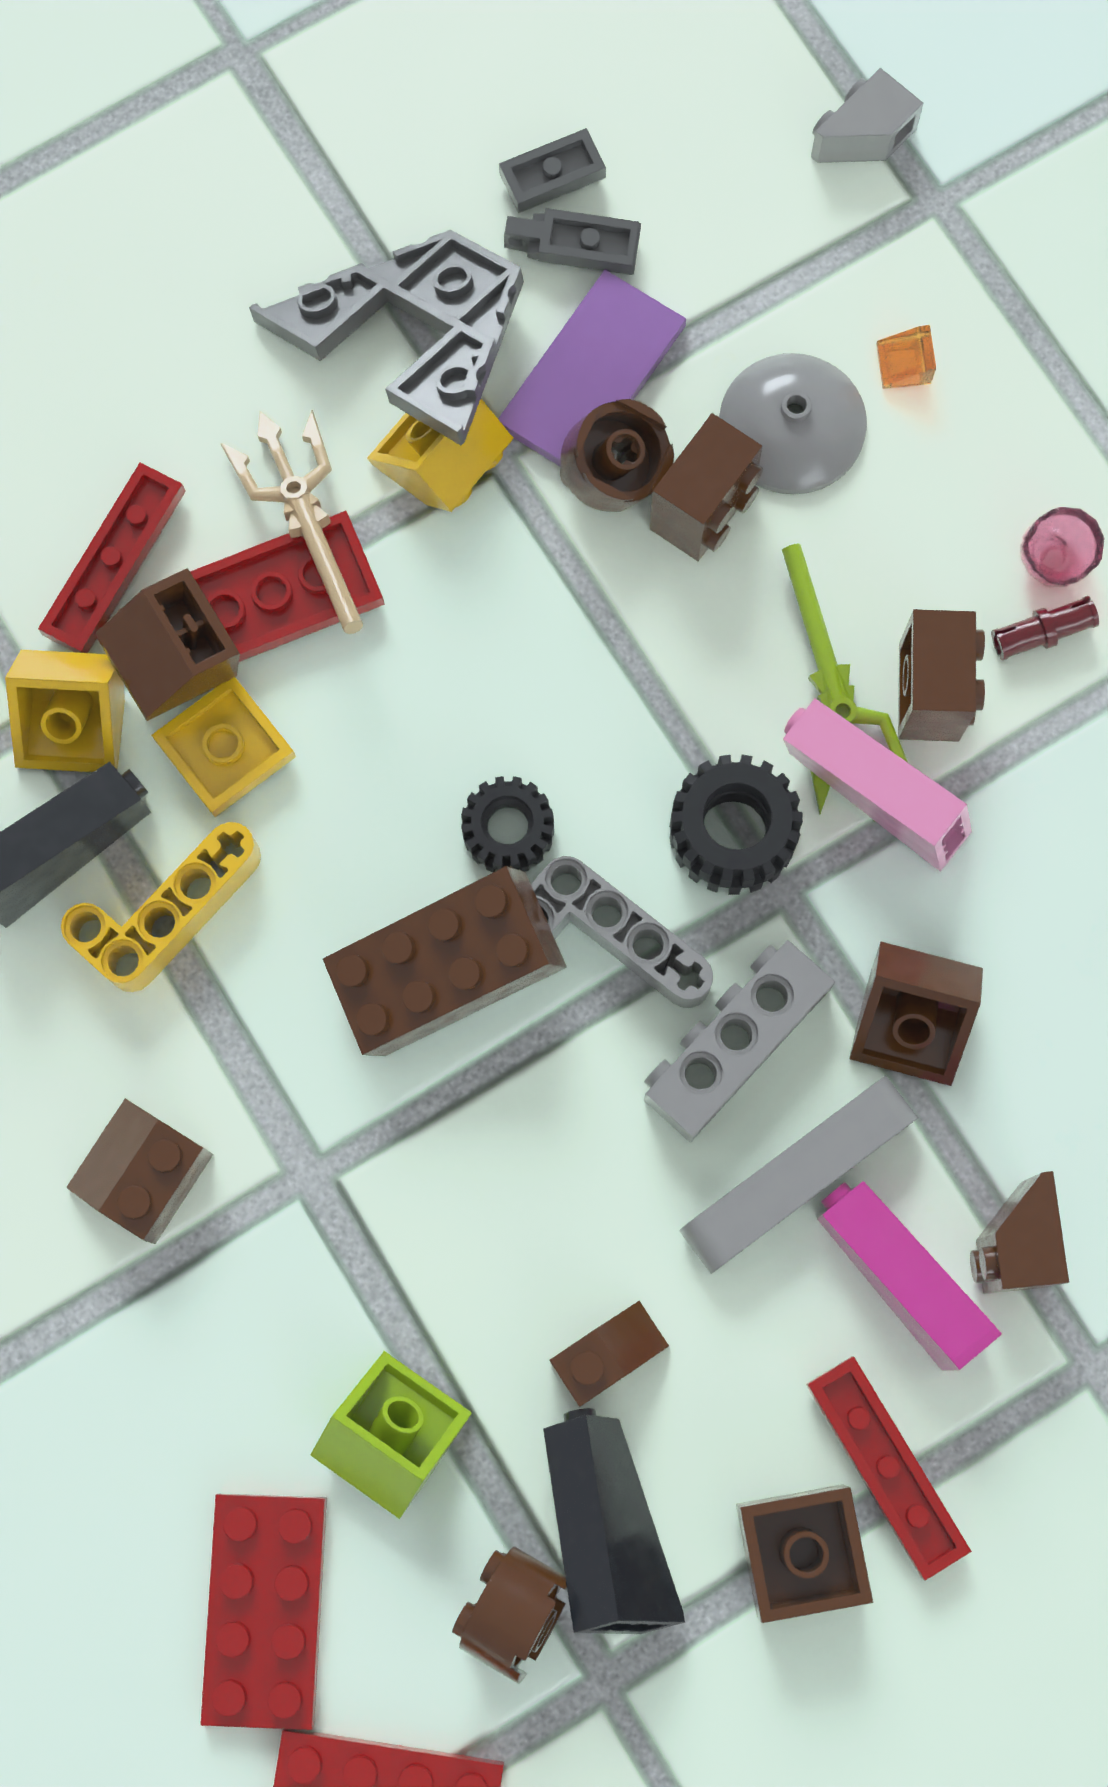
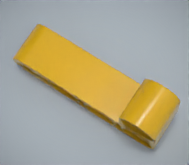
(168, 900)

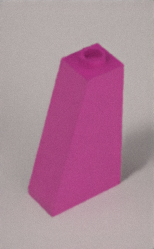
(907, 1277)

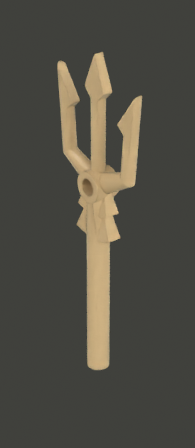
(301, 508)

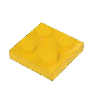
(223, 746)

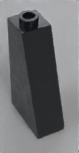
(65, 836)
(606, 1531)

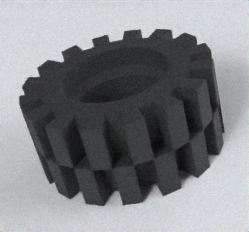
(507, 795)

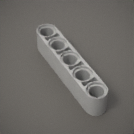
(798, 1174)

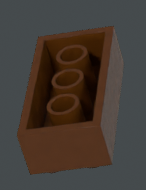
(444, 962)

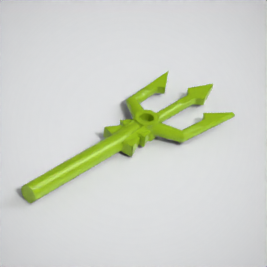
(831, 678)

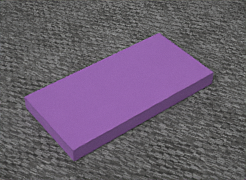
(594, 360)

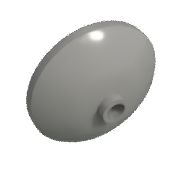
(805, 448)

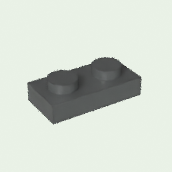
(552, 170)

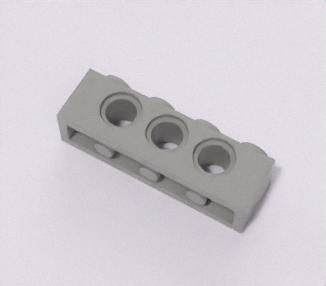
(802, 988)

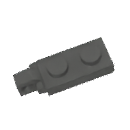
(576, 240)

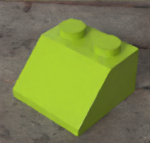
(390, 1434)

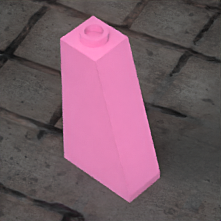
(879, 783)

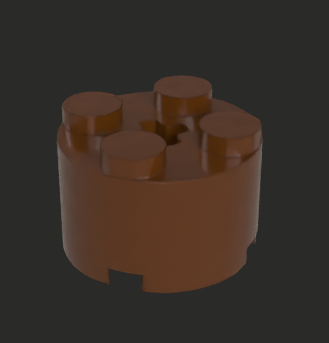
(641, 460)
(512, 1612)

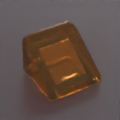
(907, 358)

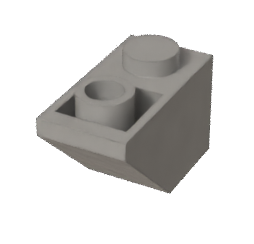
(869, 123)

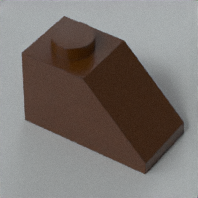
(609, 1353)

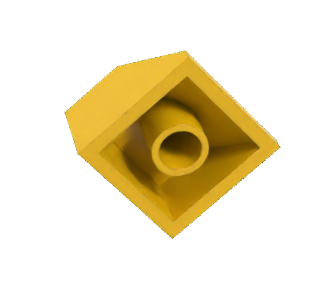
(437, 467)
(64, 710)

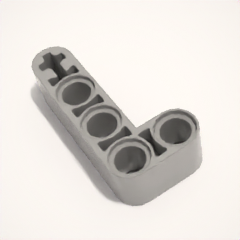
(620, 938)

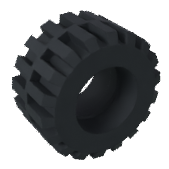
(743, 784)

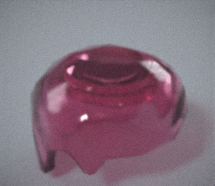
(1062, 547)

